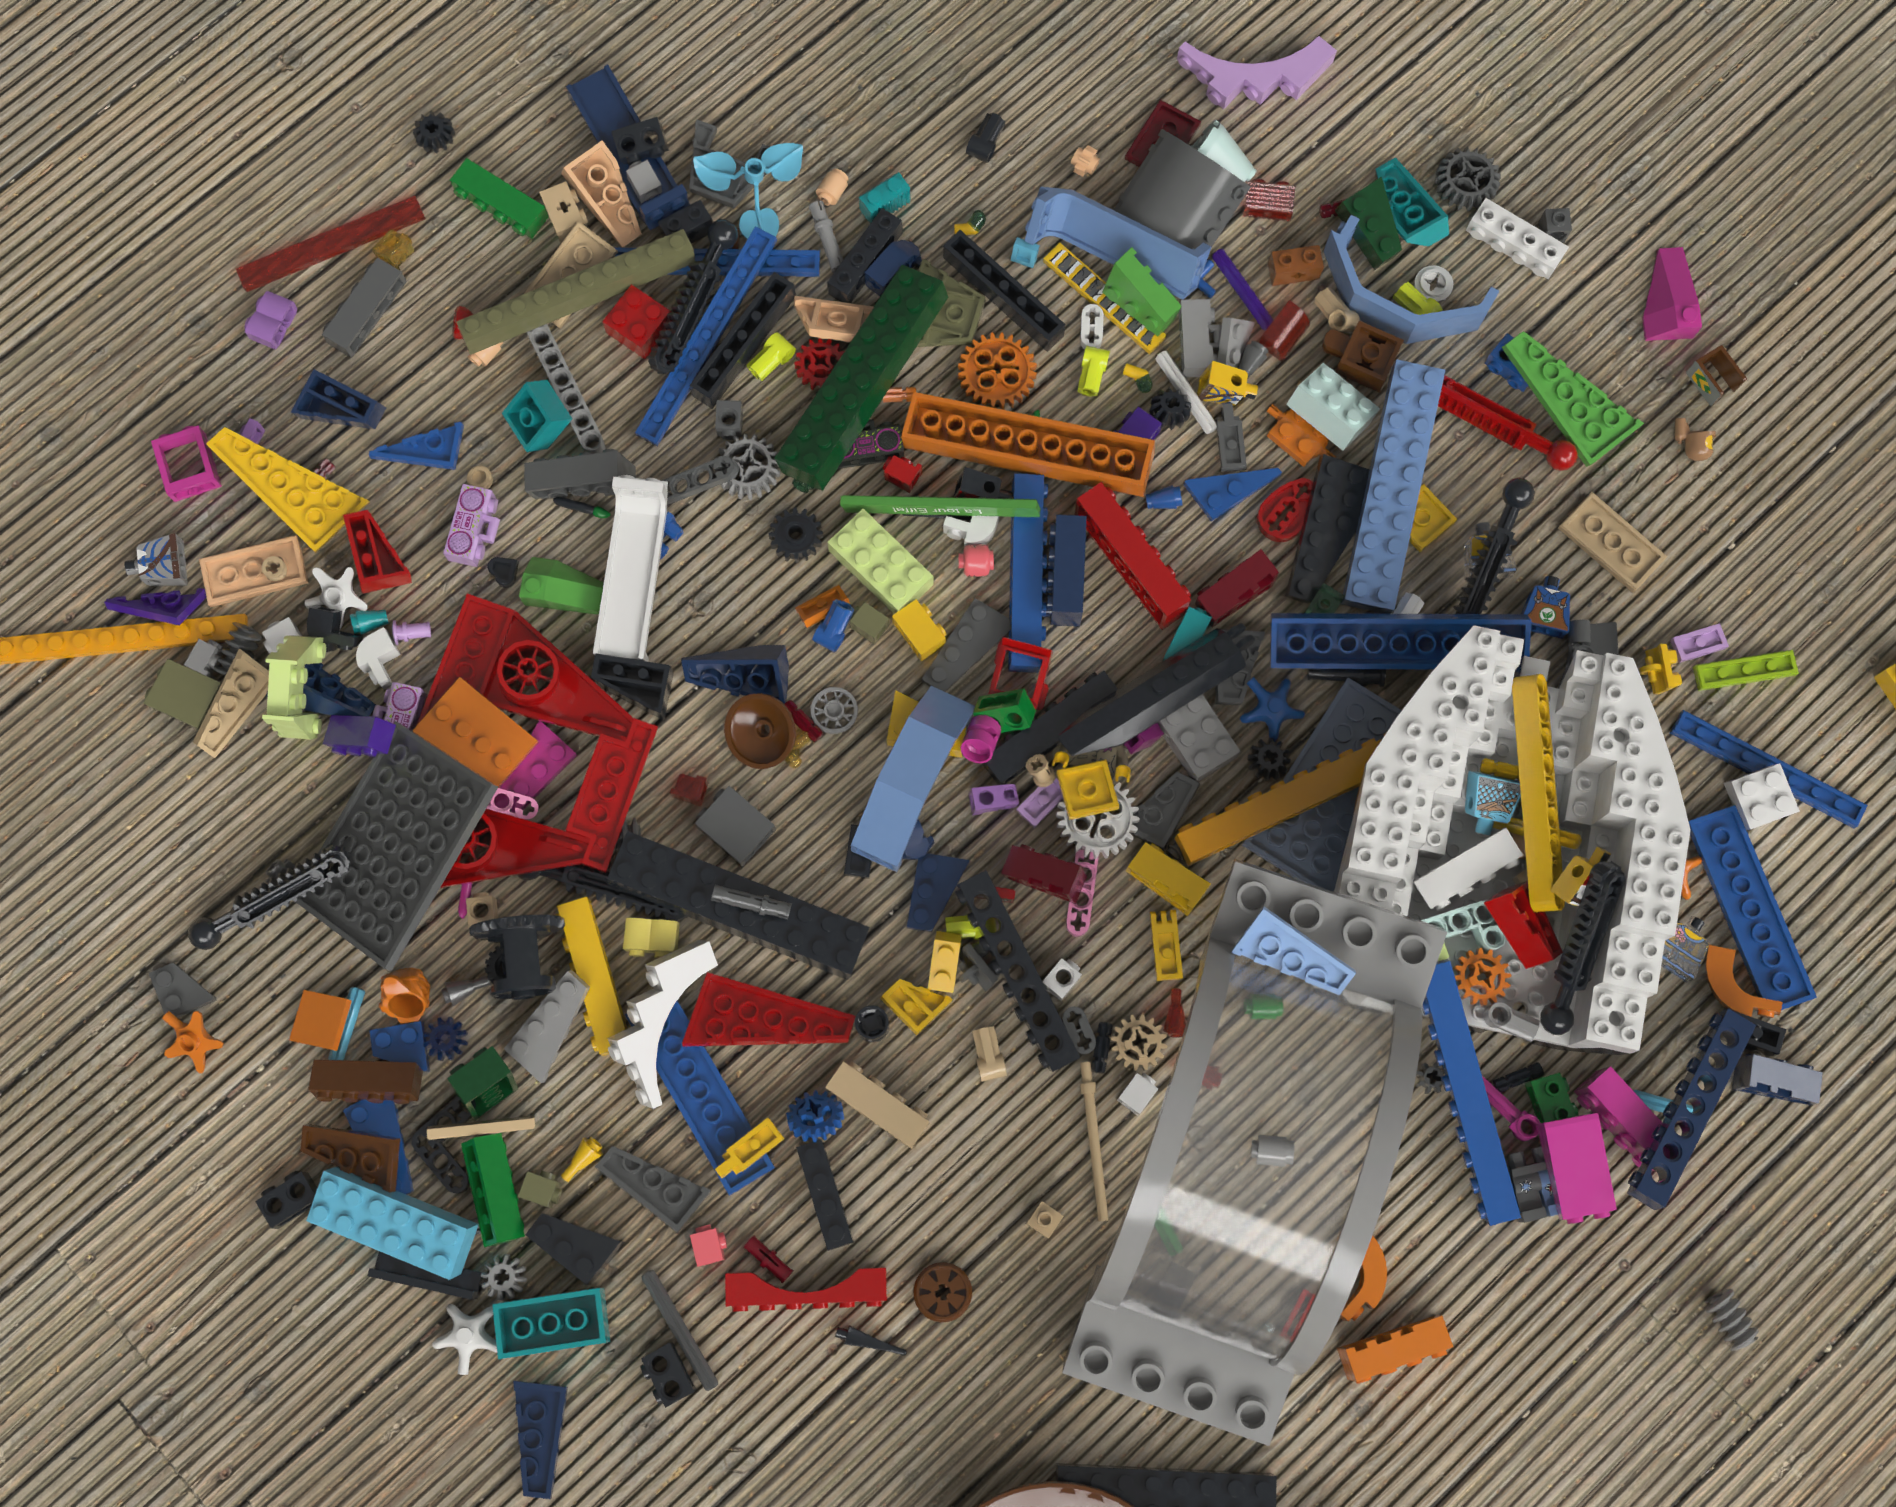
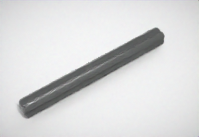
(680, 1330)

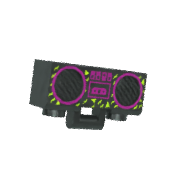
(875, 445)

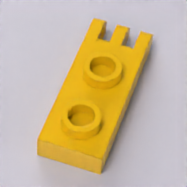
(1166, 946)

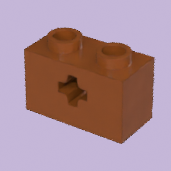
(1295, 265)

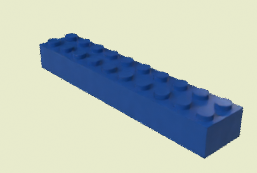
(1379, 639)

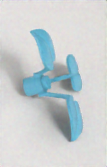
(718, 169)

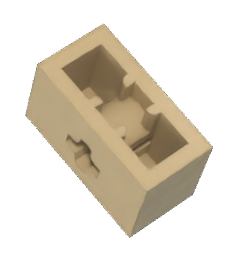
(559, 199)

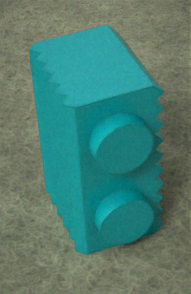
(889, 195)

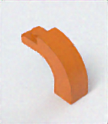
(1725, 989)
(1371, 1283)

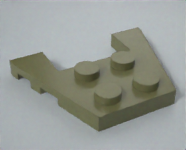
(959, 315)

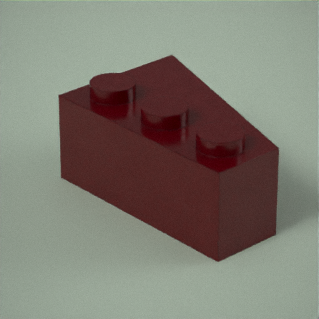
(1237, 587)
(1044, 873)

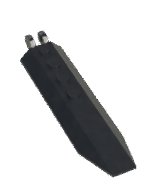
(1157, 692)

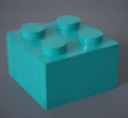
(536, 415)

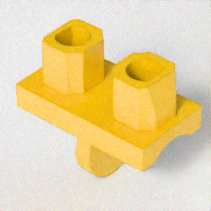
(1659, 669)

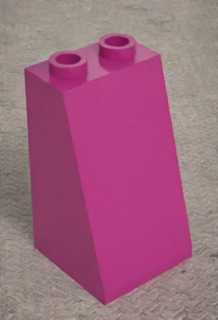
(1577, 1167)

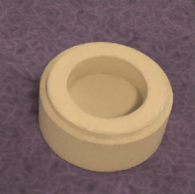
(480, 477)

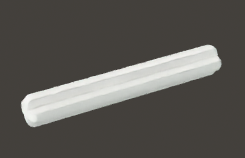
(1180, 382)

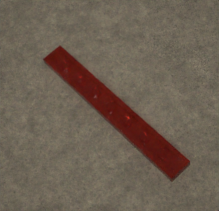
(330, 244)

